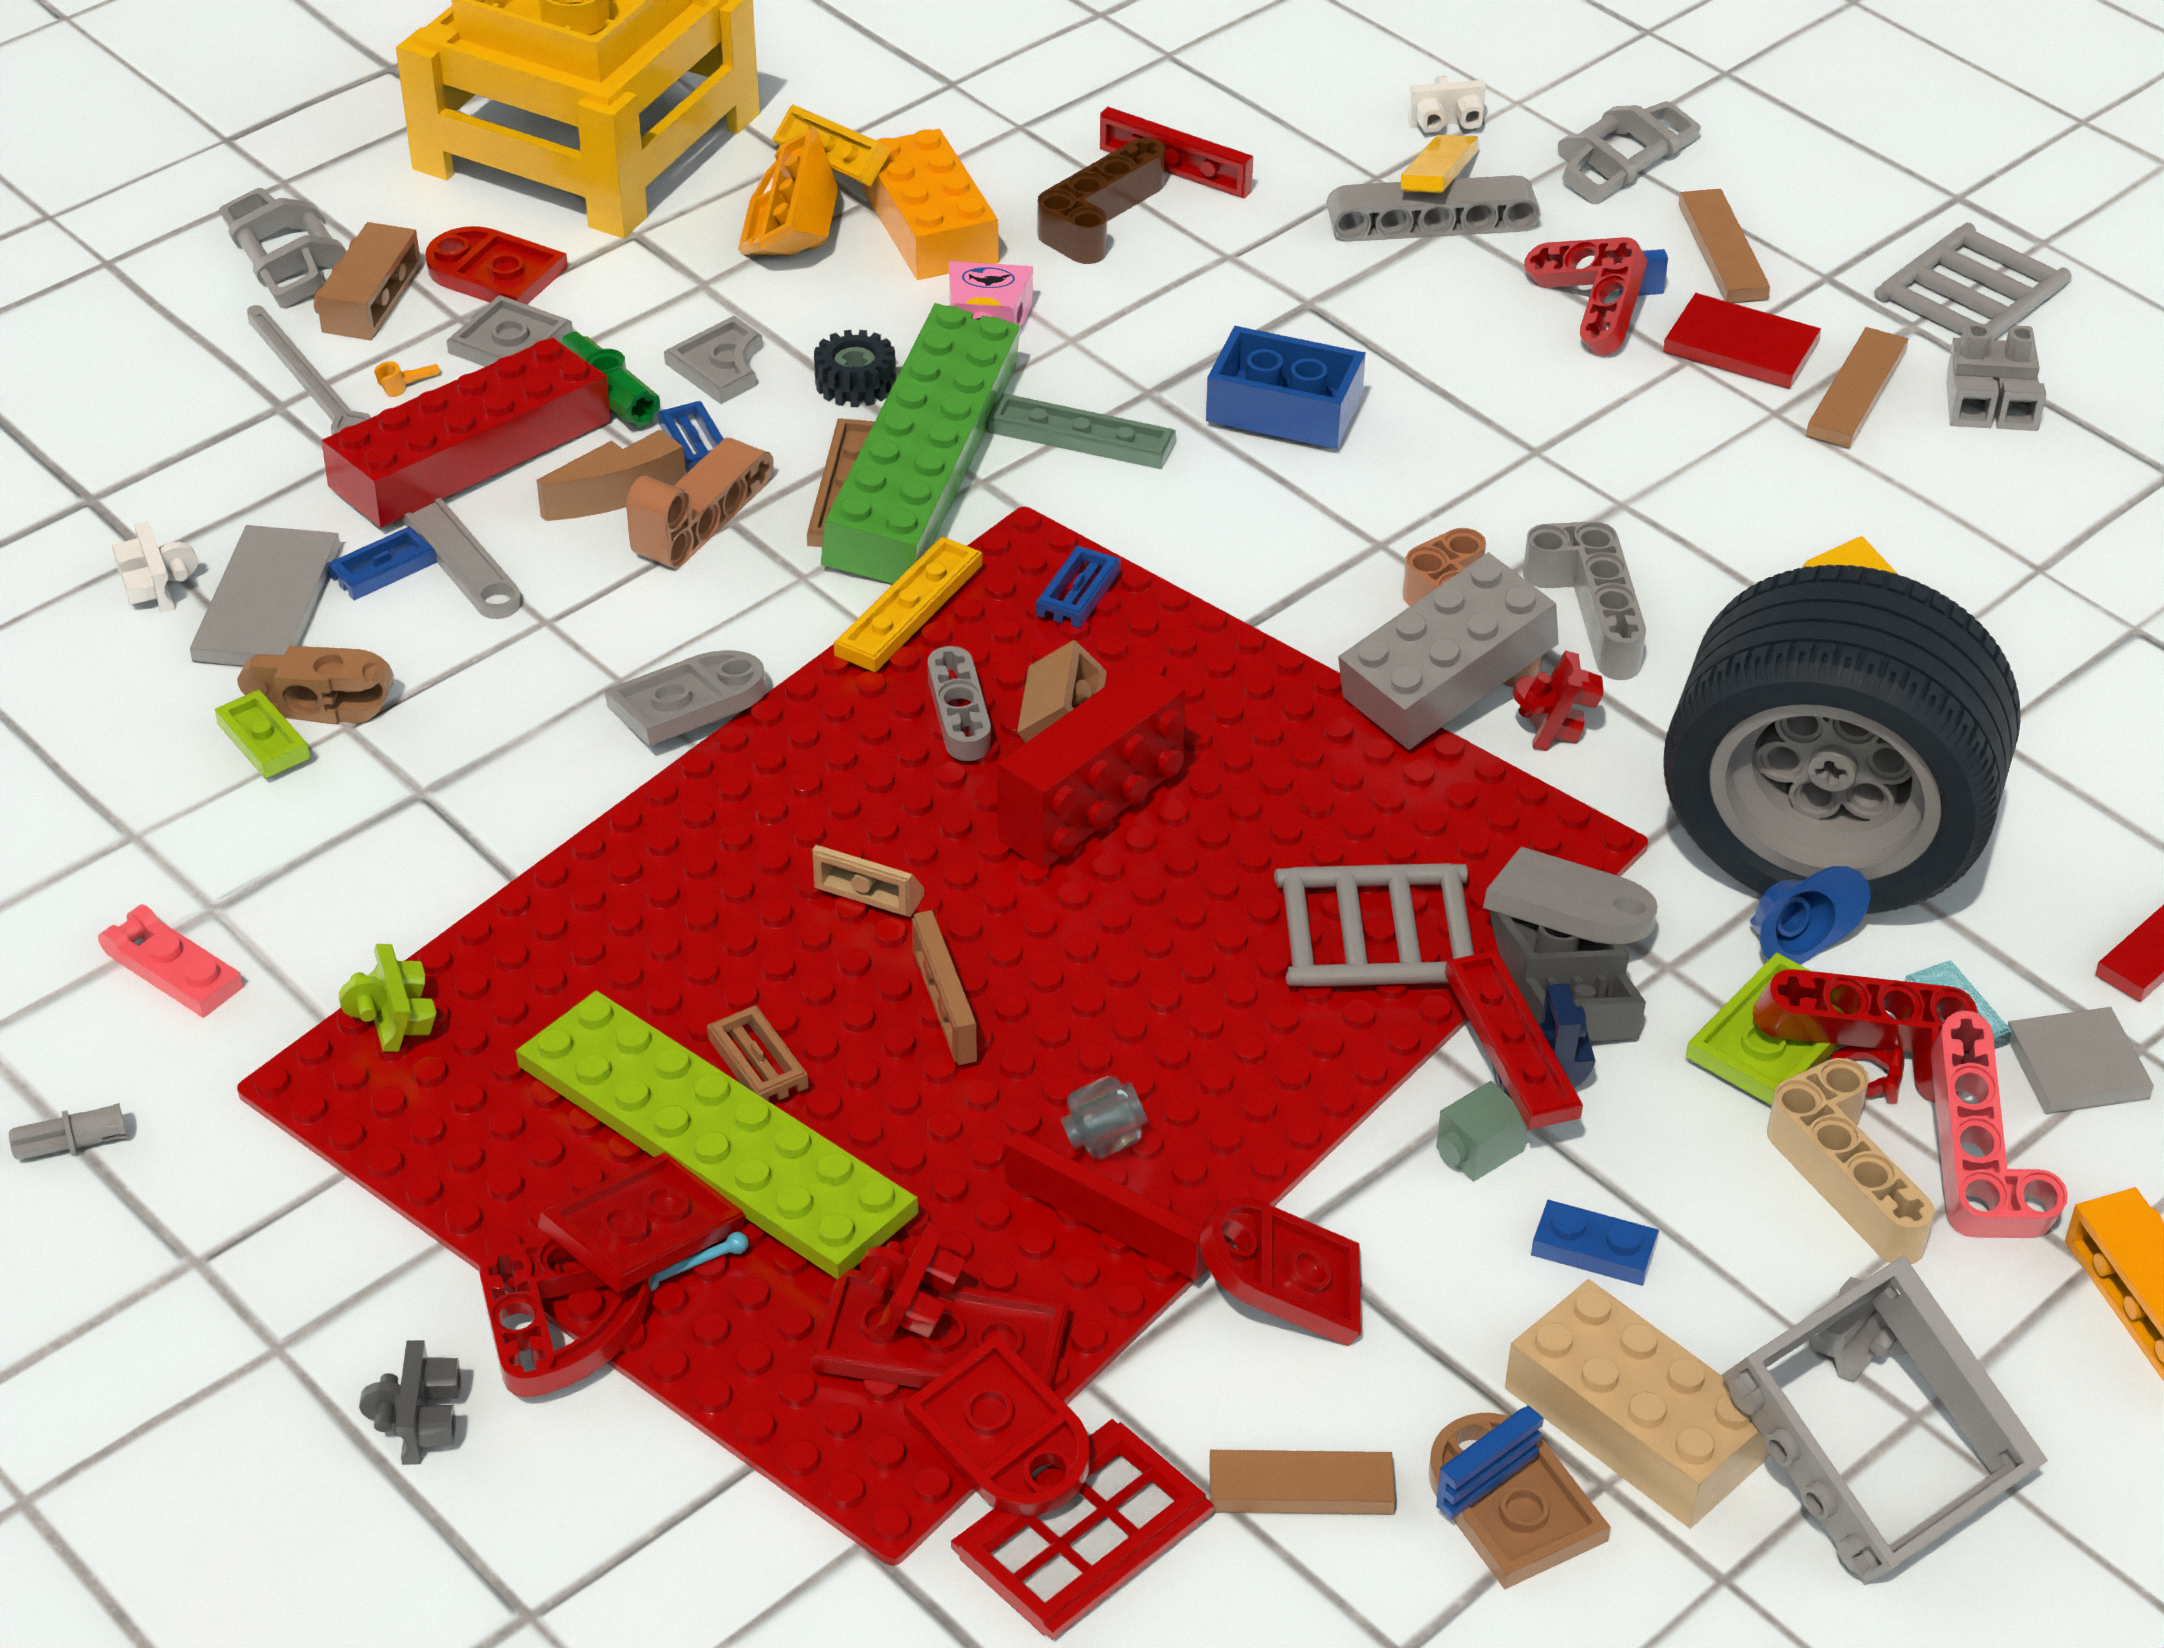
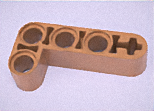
(677, 520)
(1441, 559)

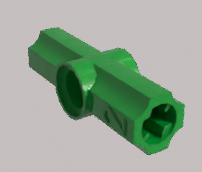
(626, 393)

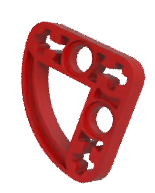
(537, 1282)

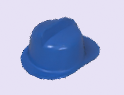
(1810, 914)

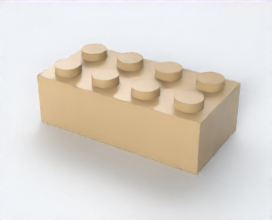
(1636, 1402)

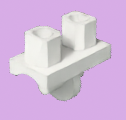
(1447, 104)
(148, 568)

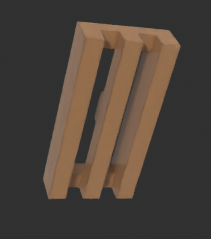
(774, 1084)

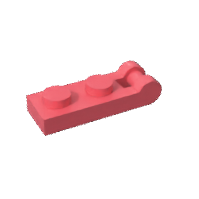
(171, 961)

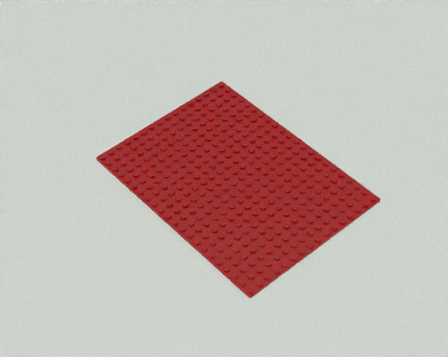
(1127, 959)

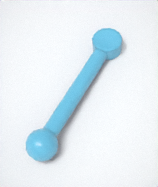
(735, 1243)

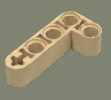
(1818, 1133)

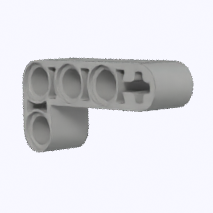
(1594, 564)

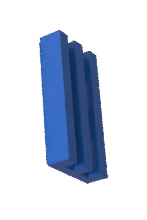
(705, 422)
(382, 563)
(1078, 612)
(1489, 1461)

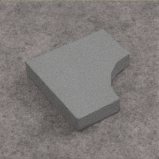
(718, 359)

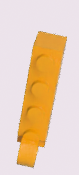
(2123, 1253)

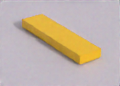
(846, 149)
(1439, 163)
(907, 604)

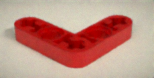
(1620, 271)

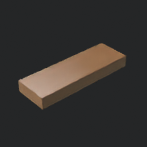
(944, 988)
(1301, 1481)

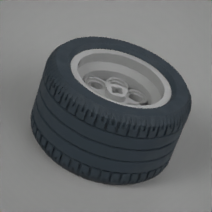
(1844, 730)

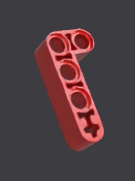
(1802, 1002)

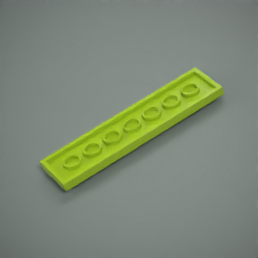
(721, 1131)

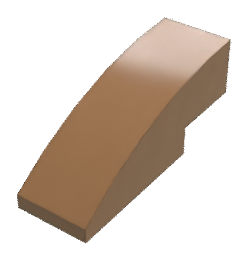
(605, 475)

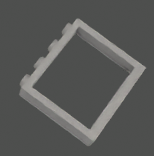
(1951, 1373)

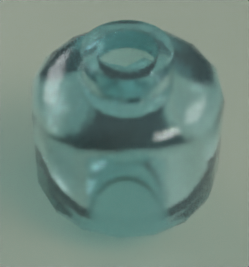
(1104, 1117)

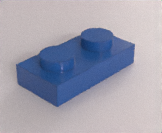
(1595, 1242)

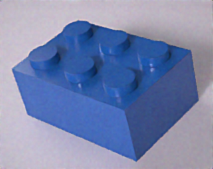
(1285, 387)

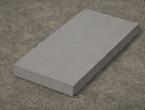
(265, 594)

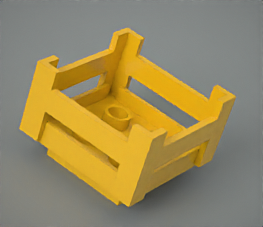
(584, 67)

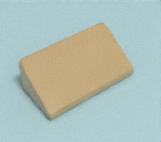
(866, 881)

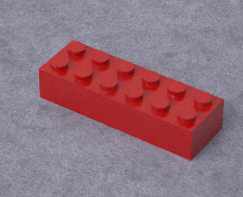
(465, 431)

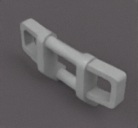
(1619, 170)
(307, 251)

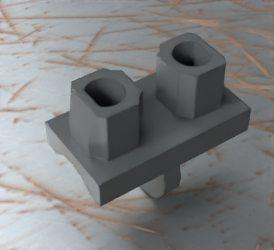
(407, 1403)

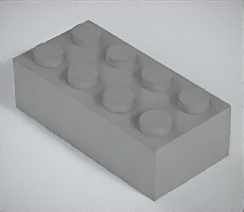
(1448, 650)

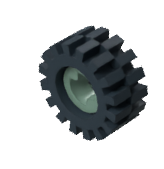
(854, 368)

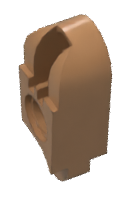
(320, 683)

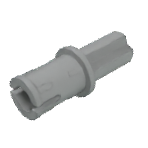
(67, 1132)

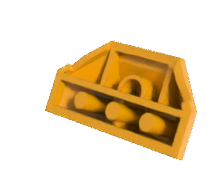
(791, 201)

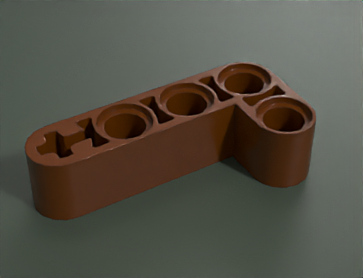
(1077, 209)

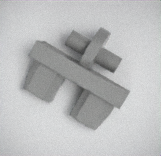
(1857, 1338)

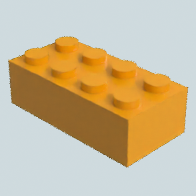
(932, 205)

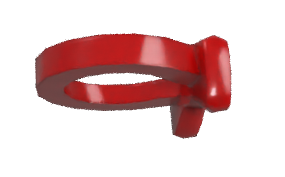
(1891, 1061)

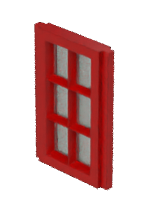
(1079, 1554)

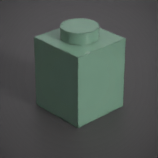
(1481, 1131)

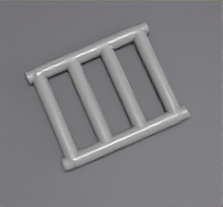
(1945, 254)
(1346, 880)

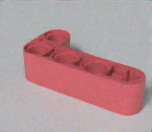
(1983, 1126)

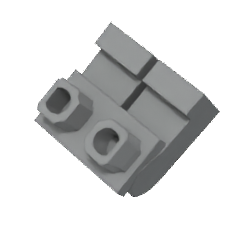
(1995, 378)

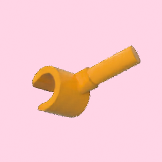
(394, 381)

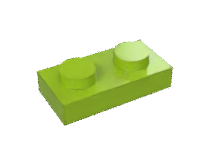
(262, 733)

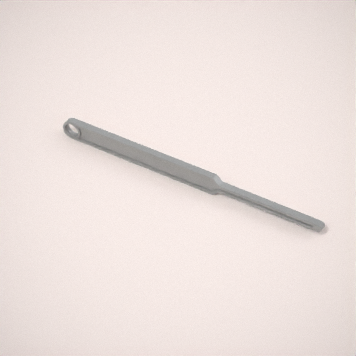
(454, 545)

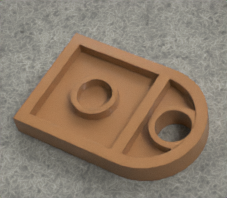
(1529, 1518)

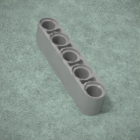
(1463, 208)

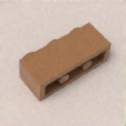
(368, 281)

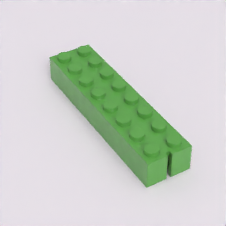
(920, 444)

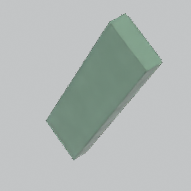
(1081, 431)

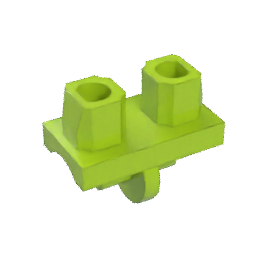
(390, 998)

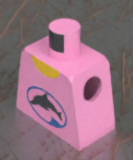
(992, 290)

